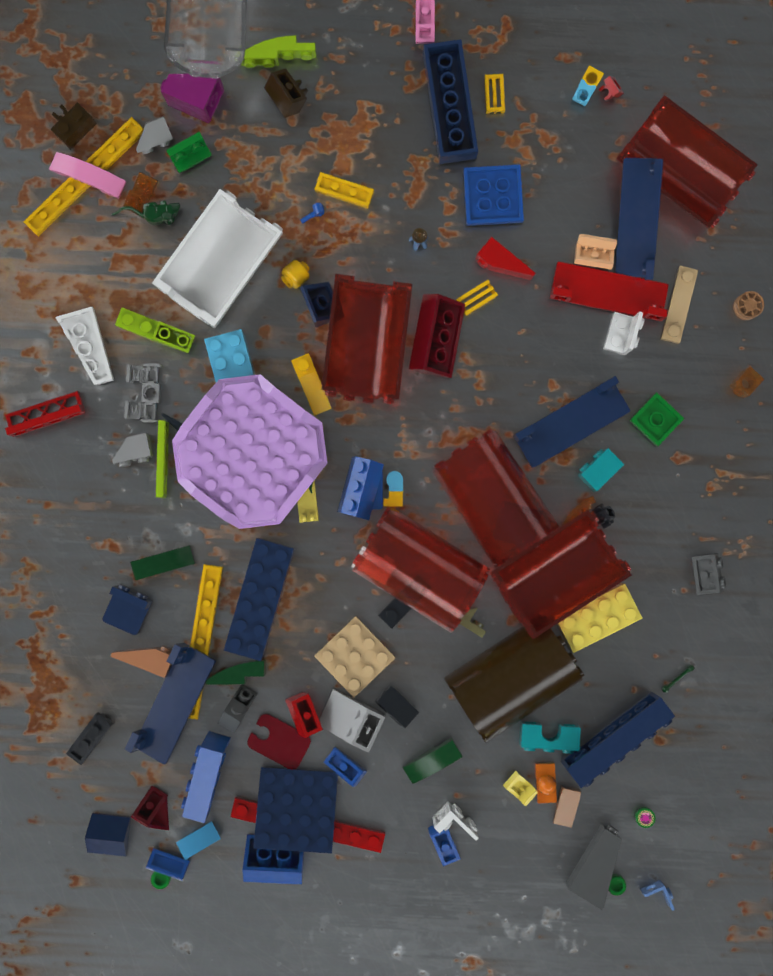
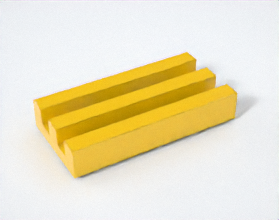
(494, 109)
(490, 289)

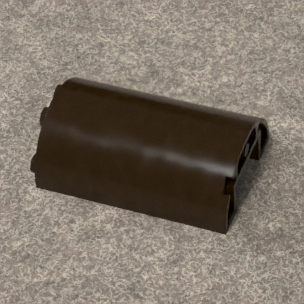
(513, 680)

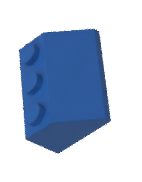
(360, 487)
(272, 865)

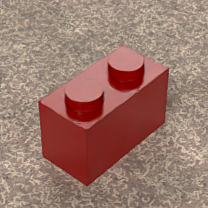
(304, 714)

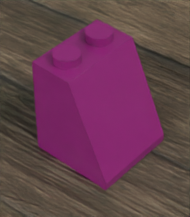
(193, 95)

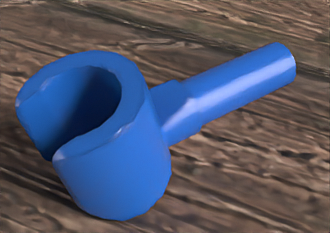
(318, 211)

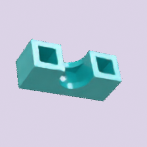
(566, 739)

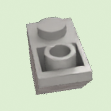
(155, 133)
(134, 449)

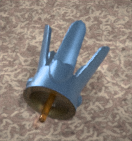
(419, 237)

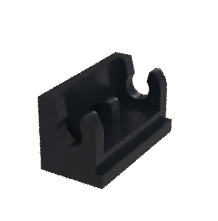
(396, 707)

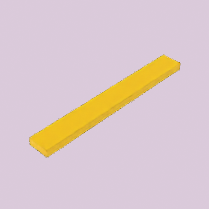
(72, 189)
(205, 616)

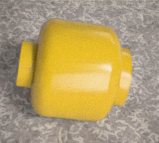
(295, 274)

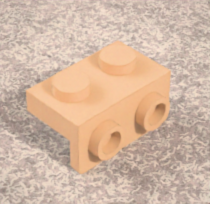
(595, 251)

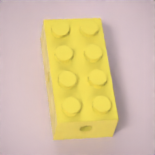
(599, 618)

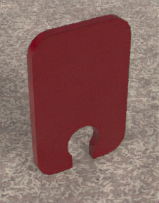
(283, 743)

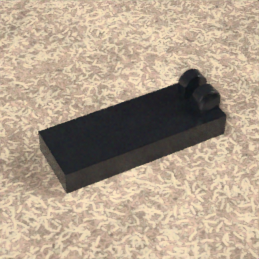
(89, 738)

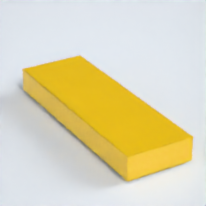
(344, 190)

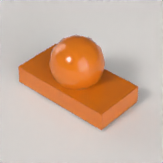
(546, 782)

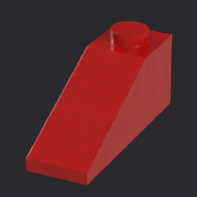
(500, 260)

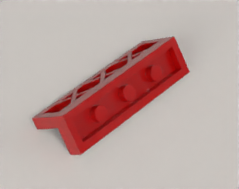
(46, 418)

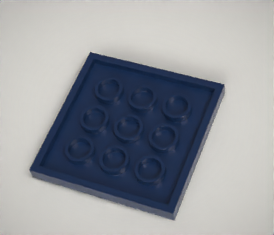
(296, 810)

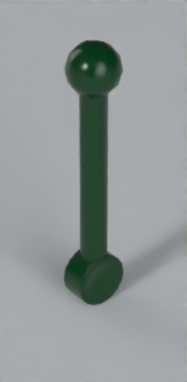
(665, 689)

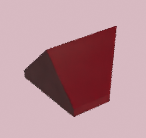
(153, 810)

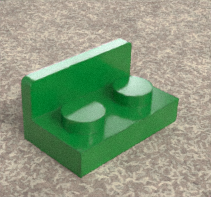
(189, 152)

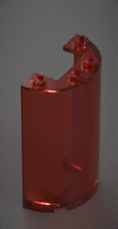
(698, 164)
(366, 340)
(495, 497)
(421, 569)
(560, 574)

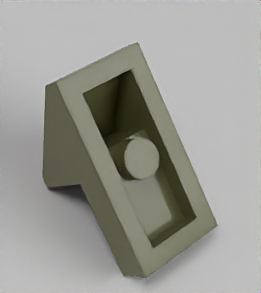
(475, 626)

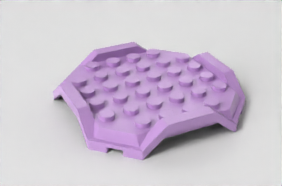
(248, 451)

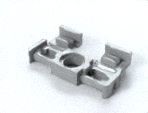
(150, 376)

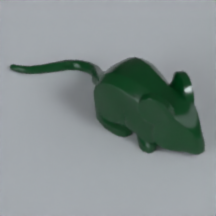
(155, 213)

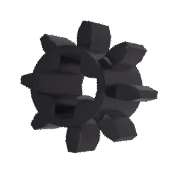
(605, 515)

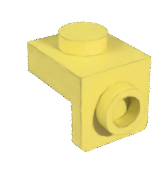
(520, 788)

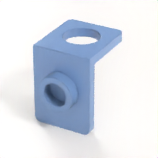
(659, 886)

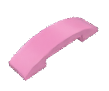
(425, 22)
(88, 174)

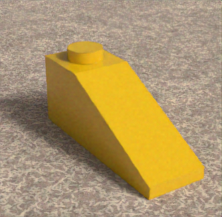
(311, 384)

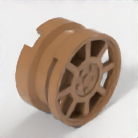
(748, 305)

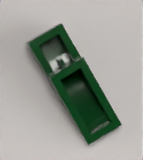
(162, 562)
(238, 673)
(432, 761)

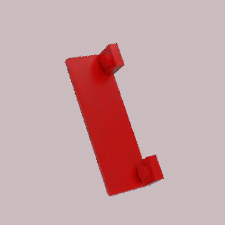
(609, 291)

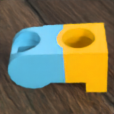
(587, 85)
(395, 483)

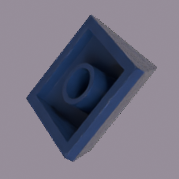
(319, 301)
(108, 834)

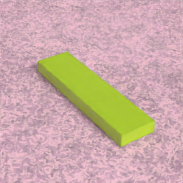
(162, 459)

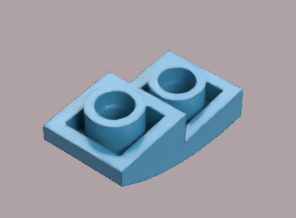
(198, 840)

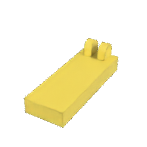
(308, 506)

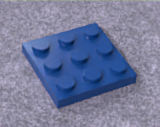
(493, 195)

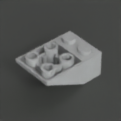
(351, 720)

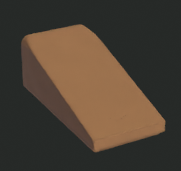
(566, 806)

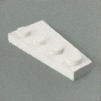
(86, 338)

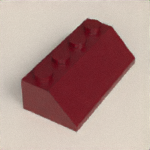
(437, 335)

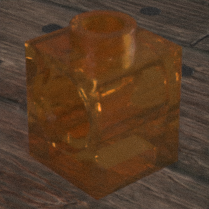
(753, 378)

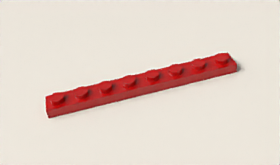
(343, 832)

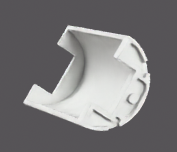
(217, 258)

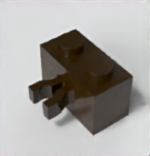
(286, 92)
(72, 125)

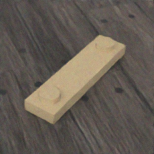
(679, 304)

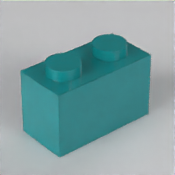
(600, 469)

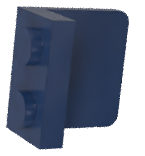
(126, 609)

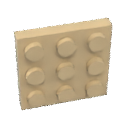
(354, 656)

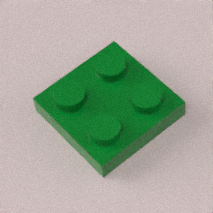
(656, 419)

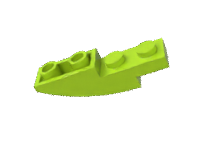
(269, 51)
(154, 330)

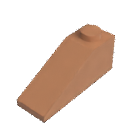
(148, 659)

